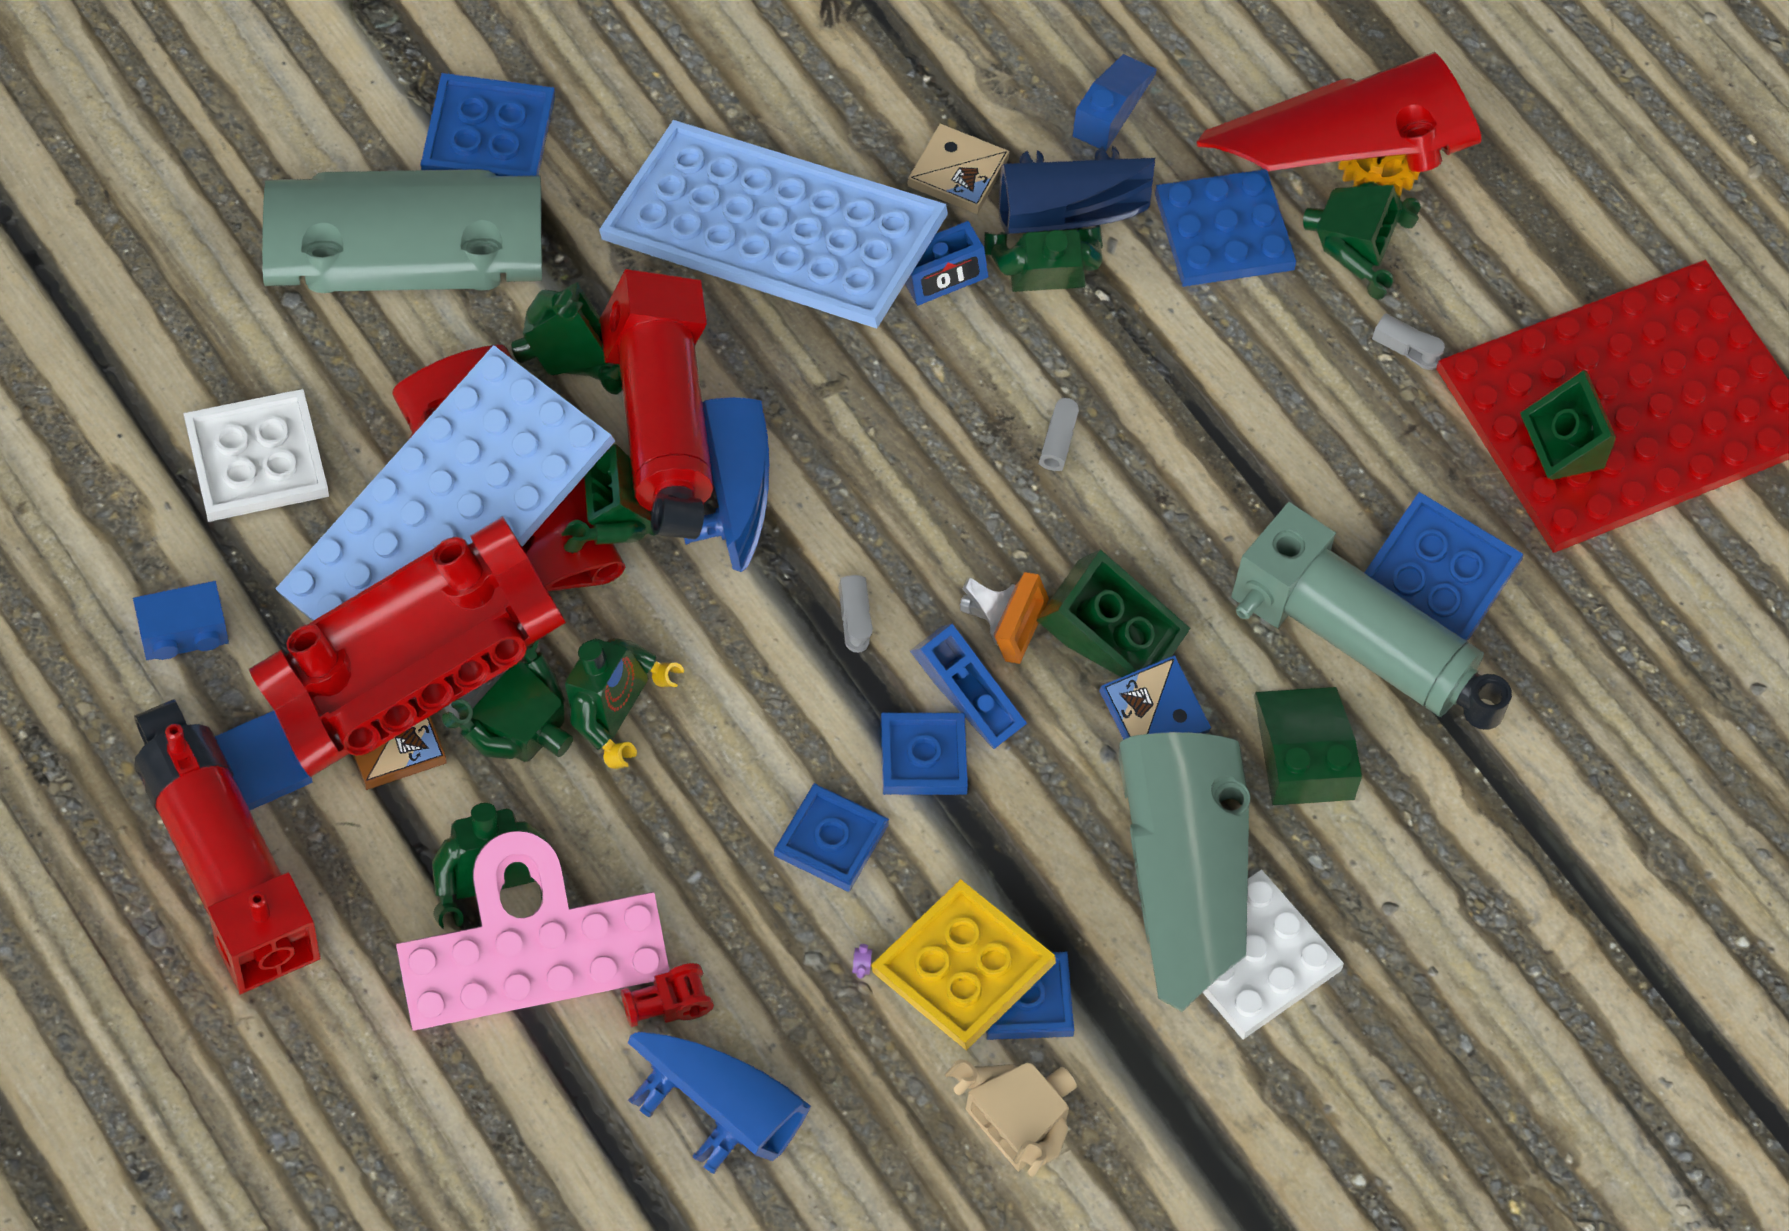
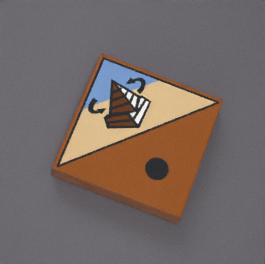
(402, 756)

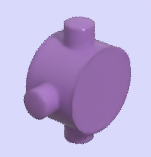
(862, 961)

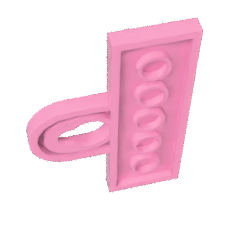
(532, 958)

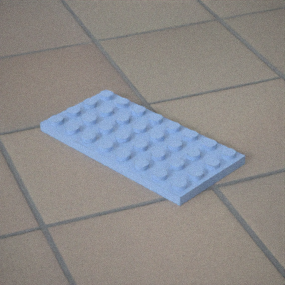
(774, 223)
(483, 454)

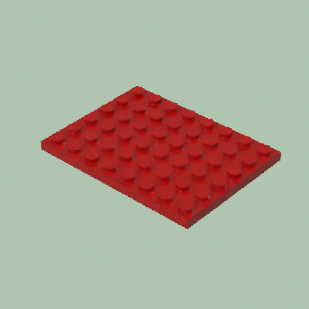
(1678, 381)

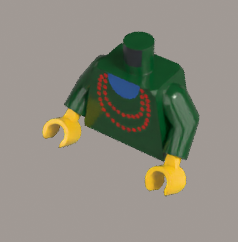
(605, 689)

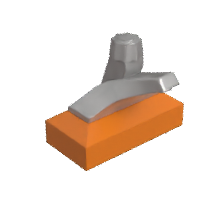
(1009, 612)

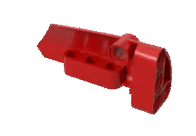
(1390, 113)

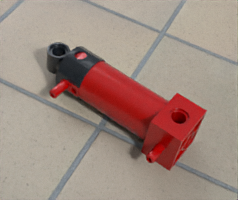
(251, 905)

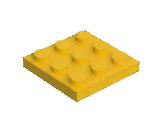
(963, 964)

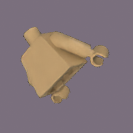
(1018, 1109)

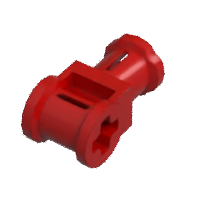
(669, 997)

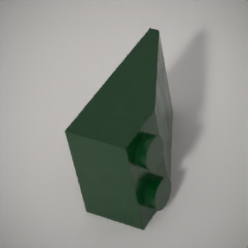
(1111, 617)
(1307, 746)

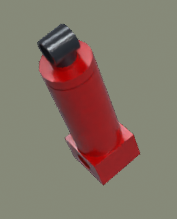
(653, 336)

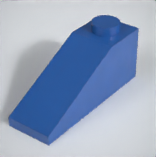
(1111, 101)
(968, 684)

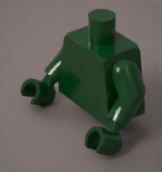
(1359, 227)
(1047, 258)
(566, 337)
(610, 505)
(517, 713)
(457, 855)

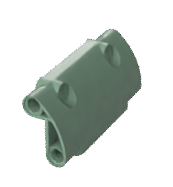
(402, 230)

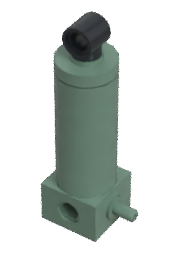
(1299, 576)

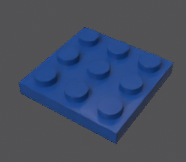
(488, 126)
(1225, 227)
(1444, 565)

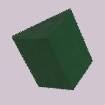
(1570, 429)

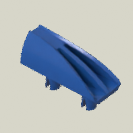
(740, 475)
(742, 1099)

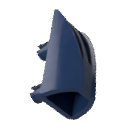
(1073, 192)

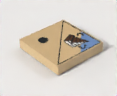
(958, 168)

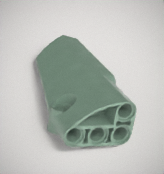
(1188, 855)

